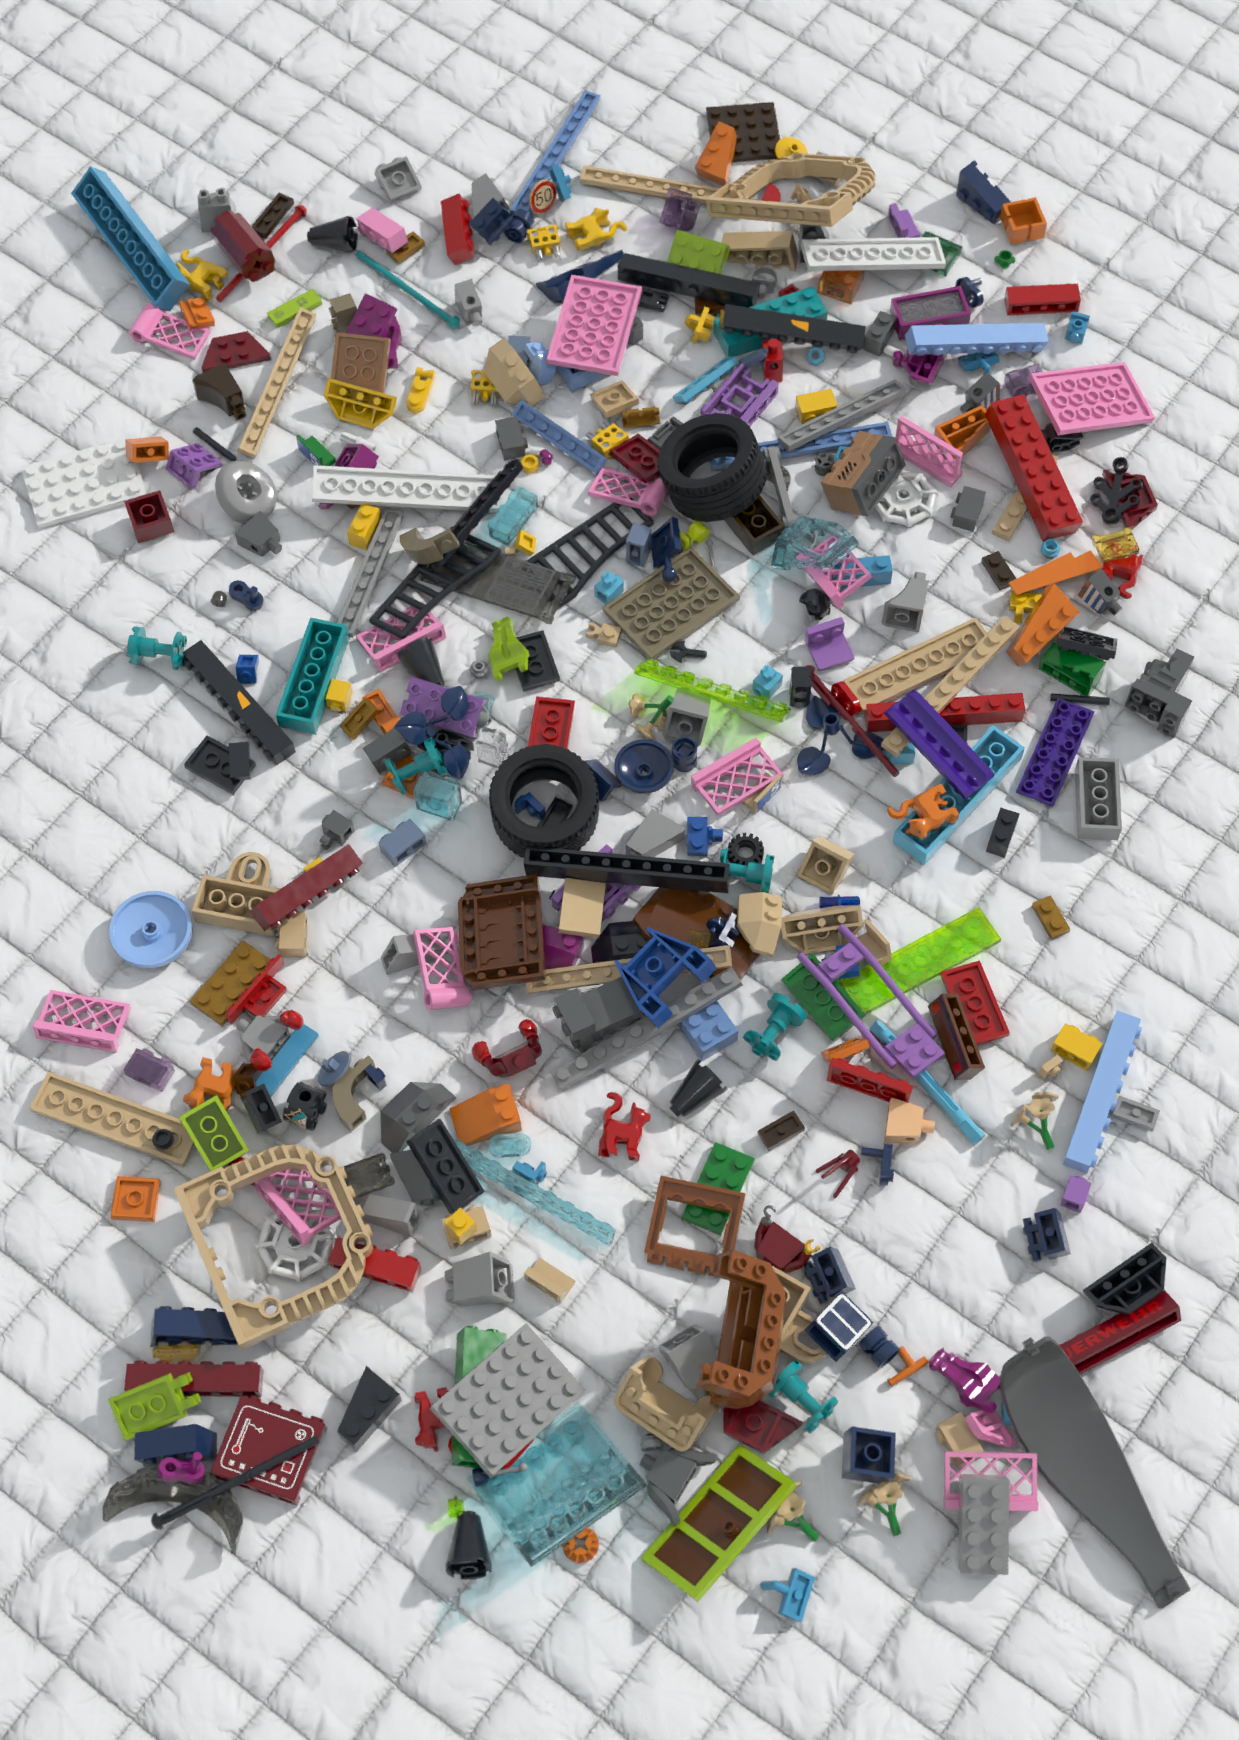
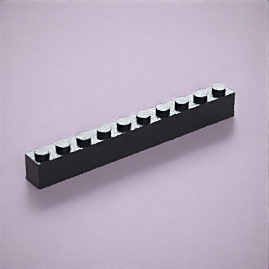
(627, 869)

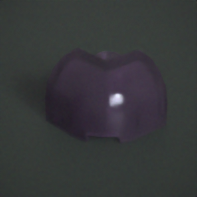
(679, 210)

